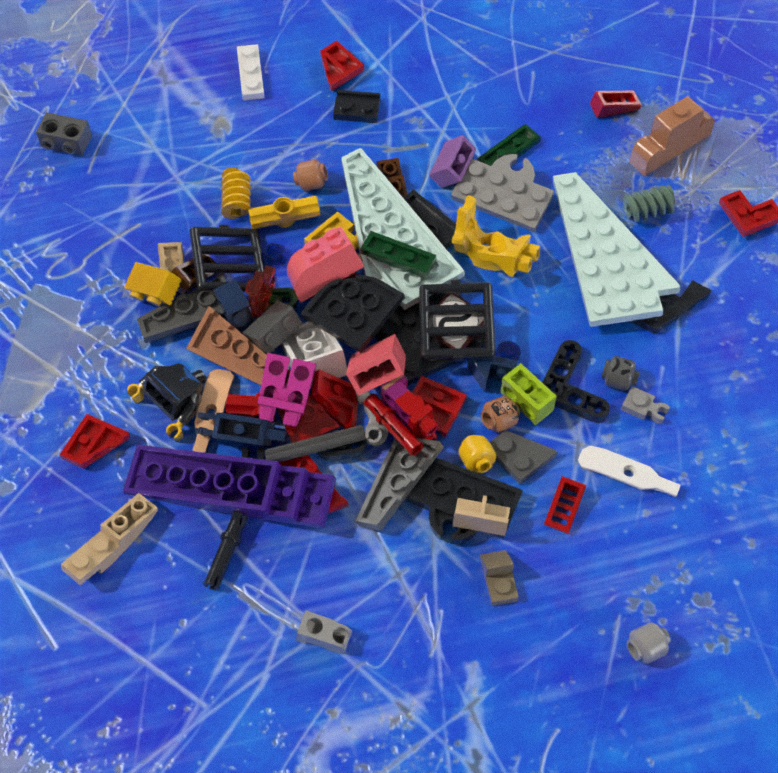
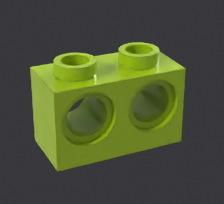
(529, 393)

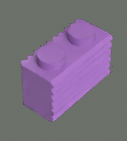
(452, 161)

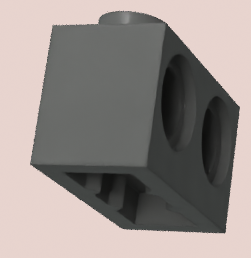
(64, 134)

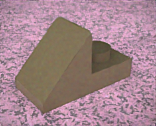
(499, 577)

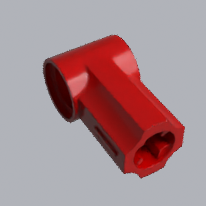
(243, 405)

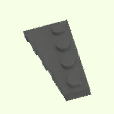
(394, 482)

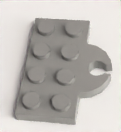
(505, 192)

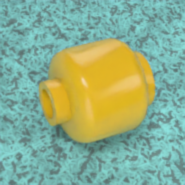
(477, 453)

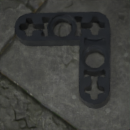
(564, 390)

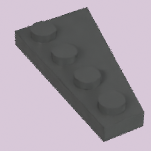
(180, 315)

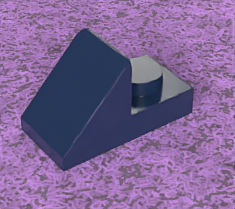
(234, 305)
(493, 366)

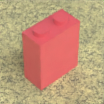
(376, 365)

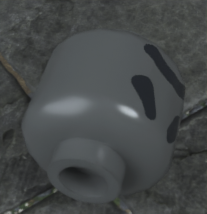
(620, 373)

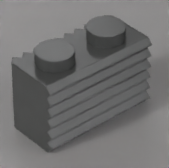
(273, 327)

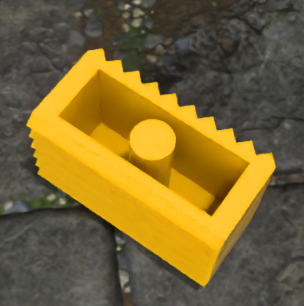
(152, 283)

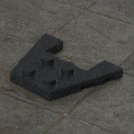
(674, 306)

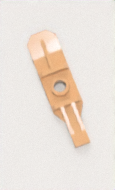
(213, 397)

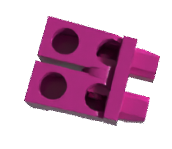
(281, 395)

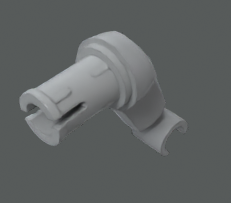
(374, 433)

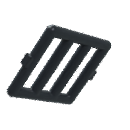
(224, 231)
(486, 329)

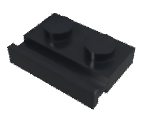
(357, 106)

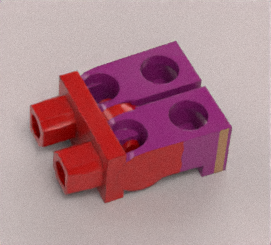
(409, 408)

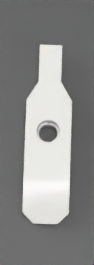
(614, 465)

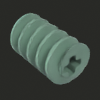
(649, 201)

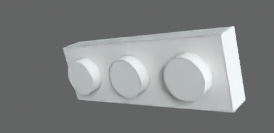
(250, 72)

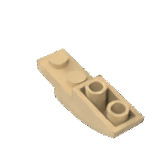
(114, 538)

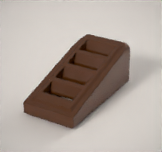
(187, 282)

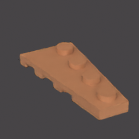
(227, 347)

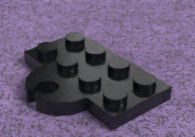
(446, 483)

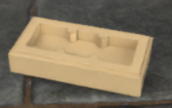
(170, 255)

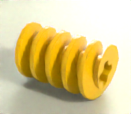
(235, 193)

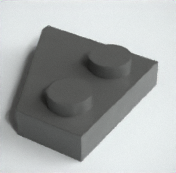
(520, 455)

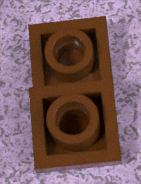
(392, 171)

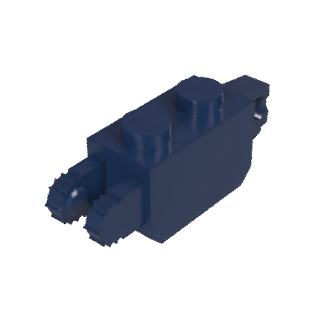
(241, 429)

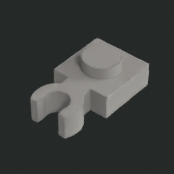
(641, 404)

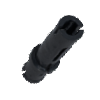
(230, 540)

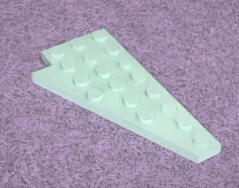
(383, 210)
(612, 267)

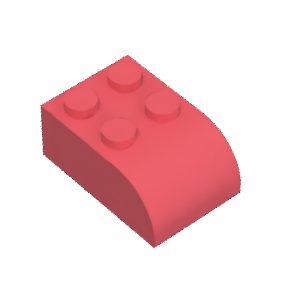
(322, 263)

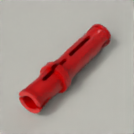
(386, 417)

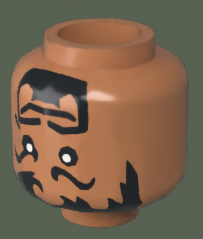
(500, 414)

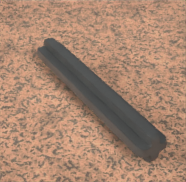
(315, 444)

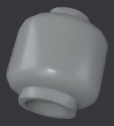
(648, 643)

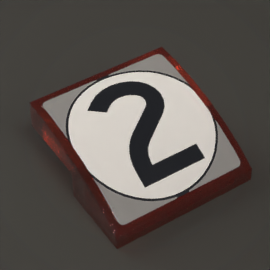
(455, 320)

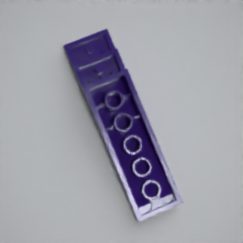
(200, 482)

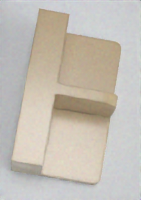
(481, 516)

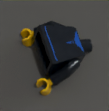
(173, 391)

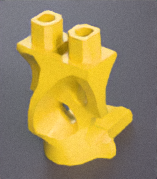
(501, 254)

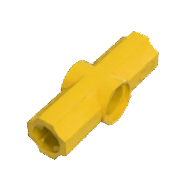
(284, 212)

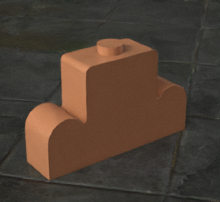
(671, 134)

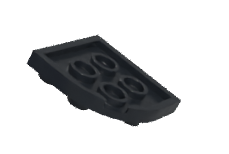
(353, 309)

